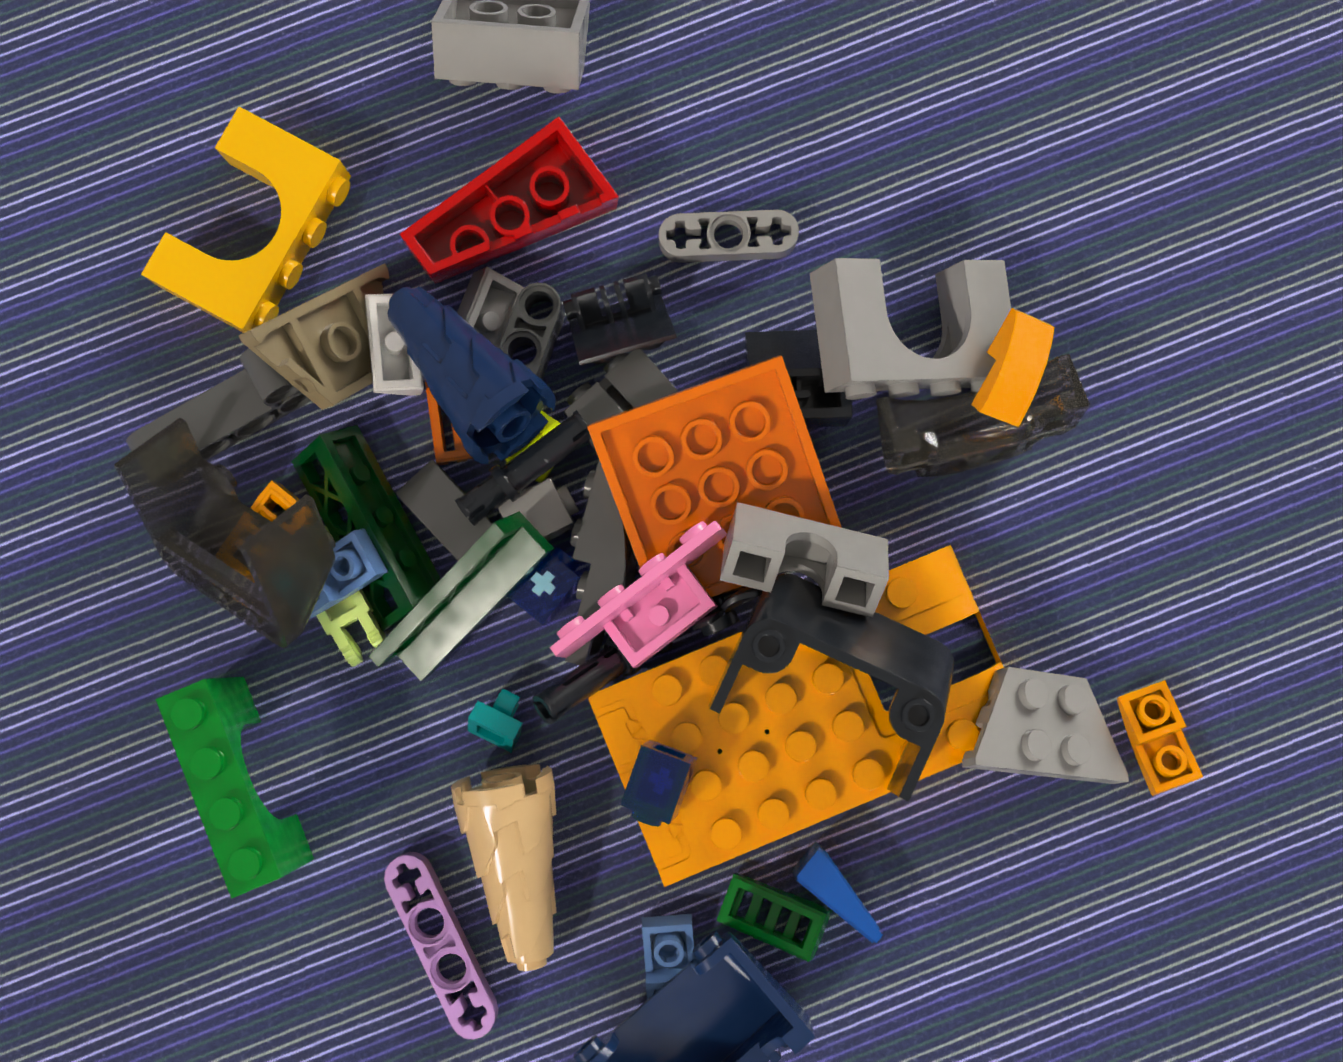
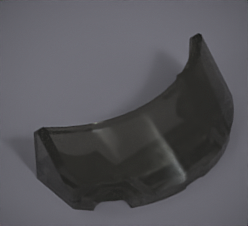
(954, 437)

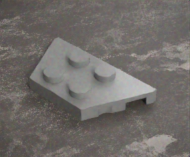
(1045, 729)

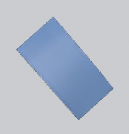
(354, 568)
(666, 947)

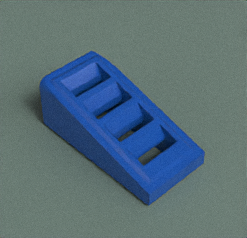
(826, 882)

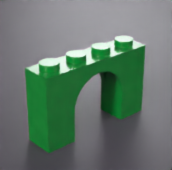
(243, 834)

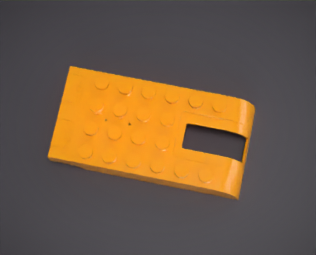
(824, 722)

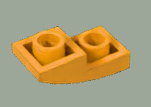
(1021, 358)
(1157, 738)

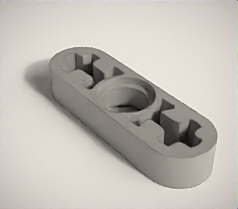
(741, 219)

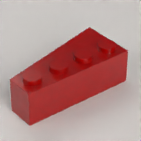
(512, 204)

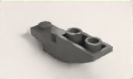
(604, 544)

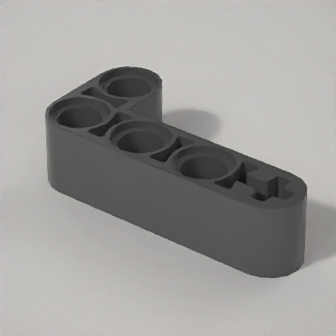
(231, 408)

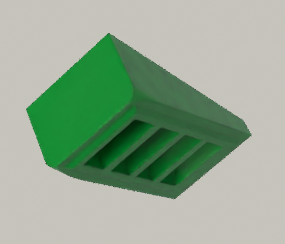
(784, 941)

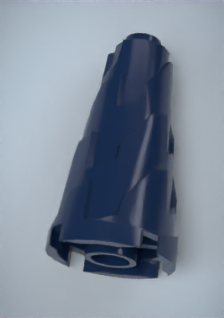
(477, 385)

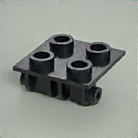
(619, 327)

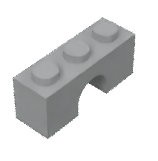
(843, 562)

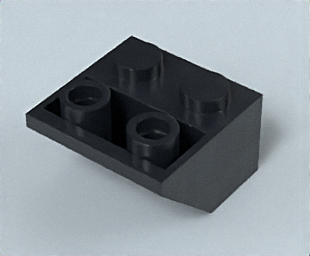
(804, 368)

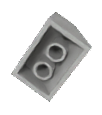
(511, 43)

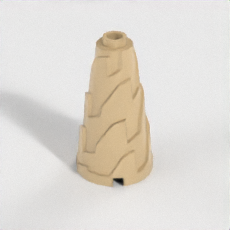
(512, 852)

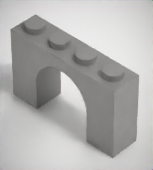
(865, 354)

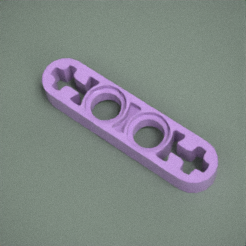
(433, 947)

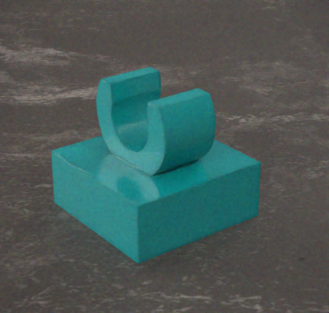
(497, 722)

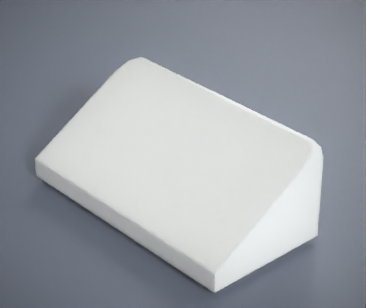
(390, 364)

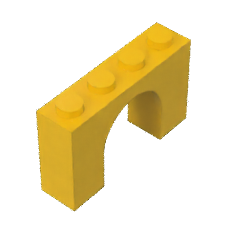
(249, 289)

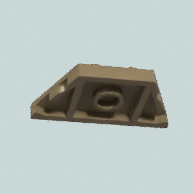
(323, 341)

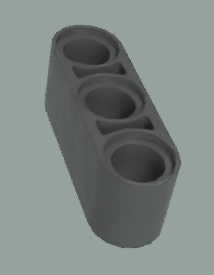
(537, 333)
(432, 499)

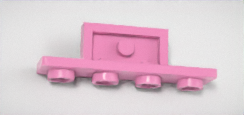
(652, 608)

